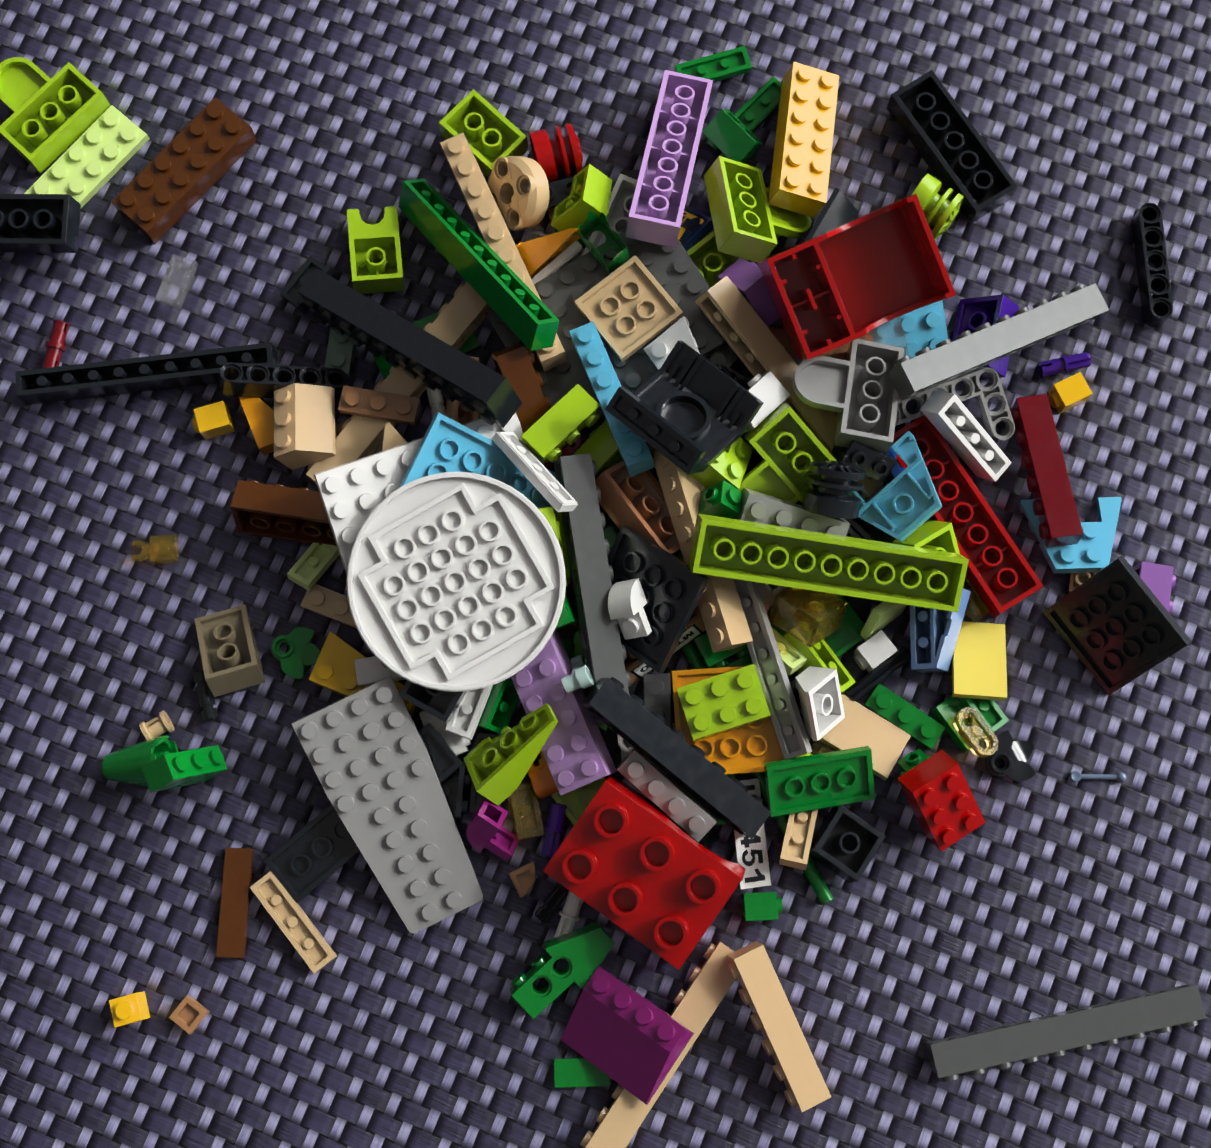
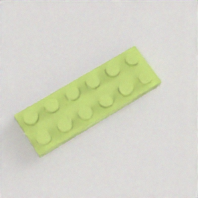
(92, 158)

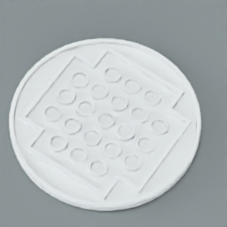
(456, 581)

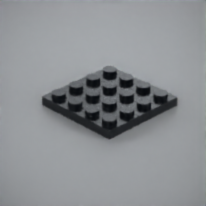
(668, 588)
(1116, 625)

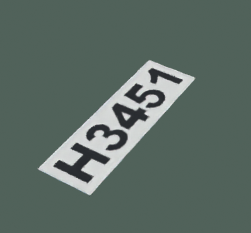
(753, 852)

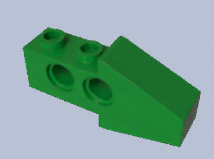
(584, 952)

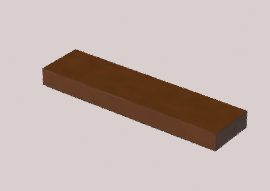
(235, 902)

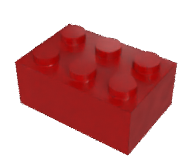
(941, 800)

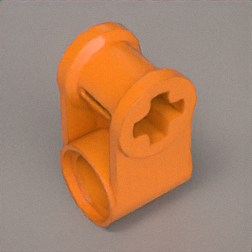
(542, 778)

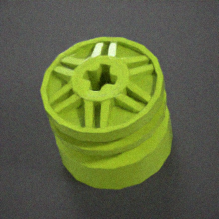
(937, 208)

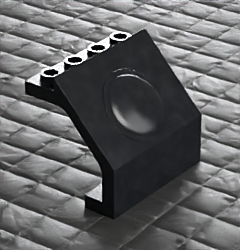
(687, 410)

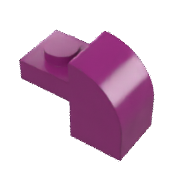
(487, 831)

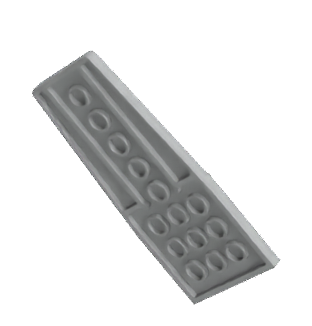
(391, 802)

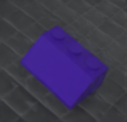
(981, 310)

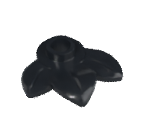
(1014, 758)

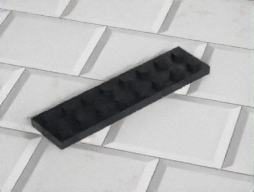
(325, 841)

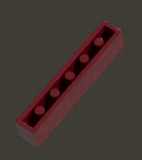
(1046, 471)

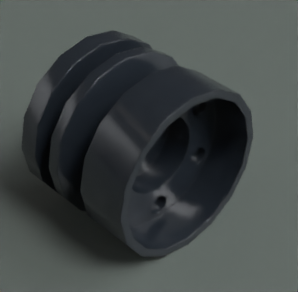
(833, 491)

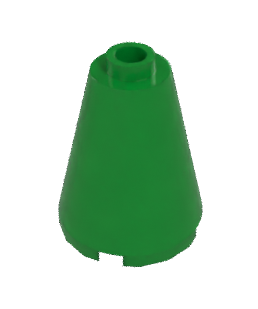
(126, 763)

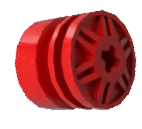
(557, 152)

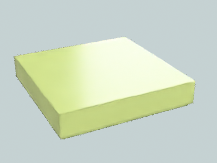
(881, 617)

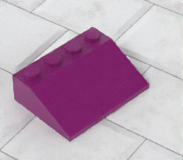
(625, 1034)

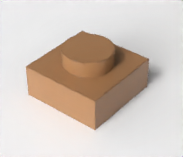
(189, 1014)

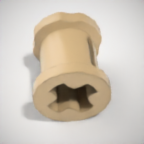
(157, 726)

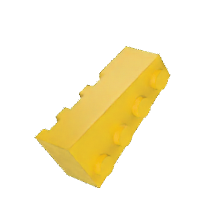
(337, 670)

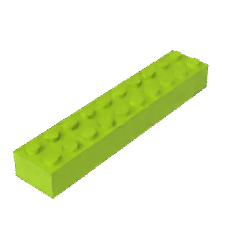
(827, 563)

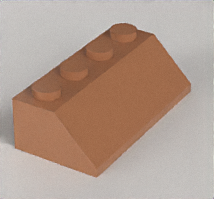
(638, 504)

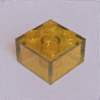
(807, 614)

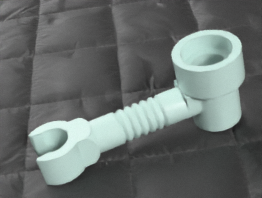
(579, 677)

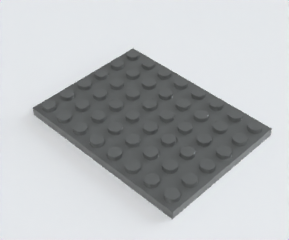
(559, 290)

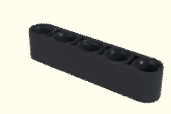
(1157, 255)
(271, 379)

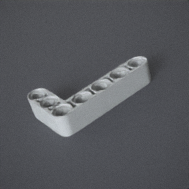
(972, 389)

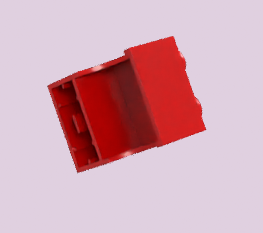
(856, 278)
(644, 872)

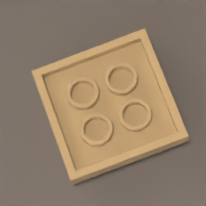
(629, 308)

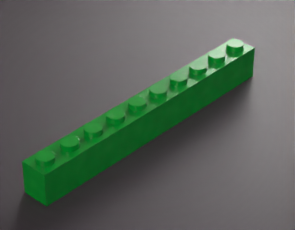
(479, 264)

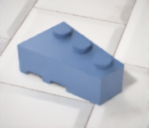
(935, 636)

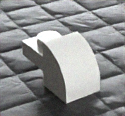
(626, 605)

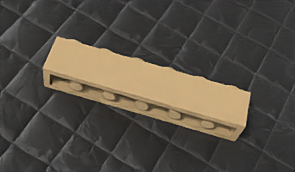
(779, 1026)

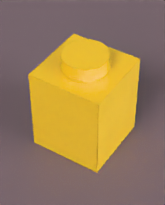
(1069, 393)
(213, 420)
(129, 1009)

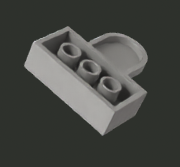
(856, 390)
(779, 512)

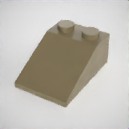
(229, 651)

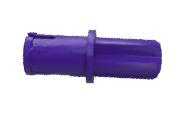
(1064, 364)
(553, 829)

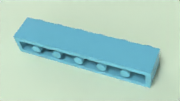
(604, 385)

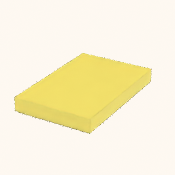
(980, 662)

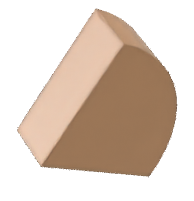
(524, 878)

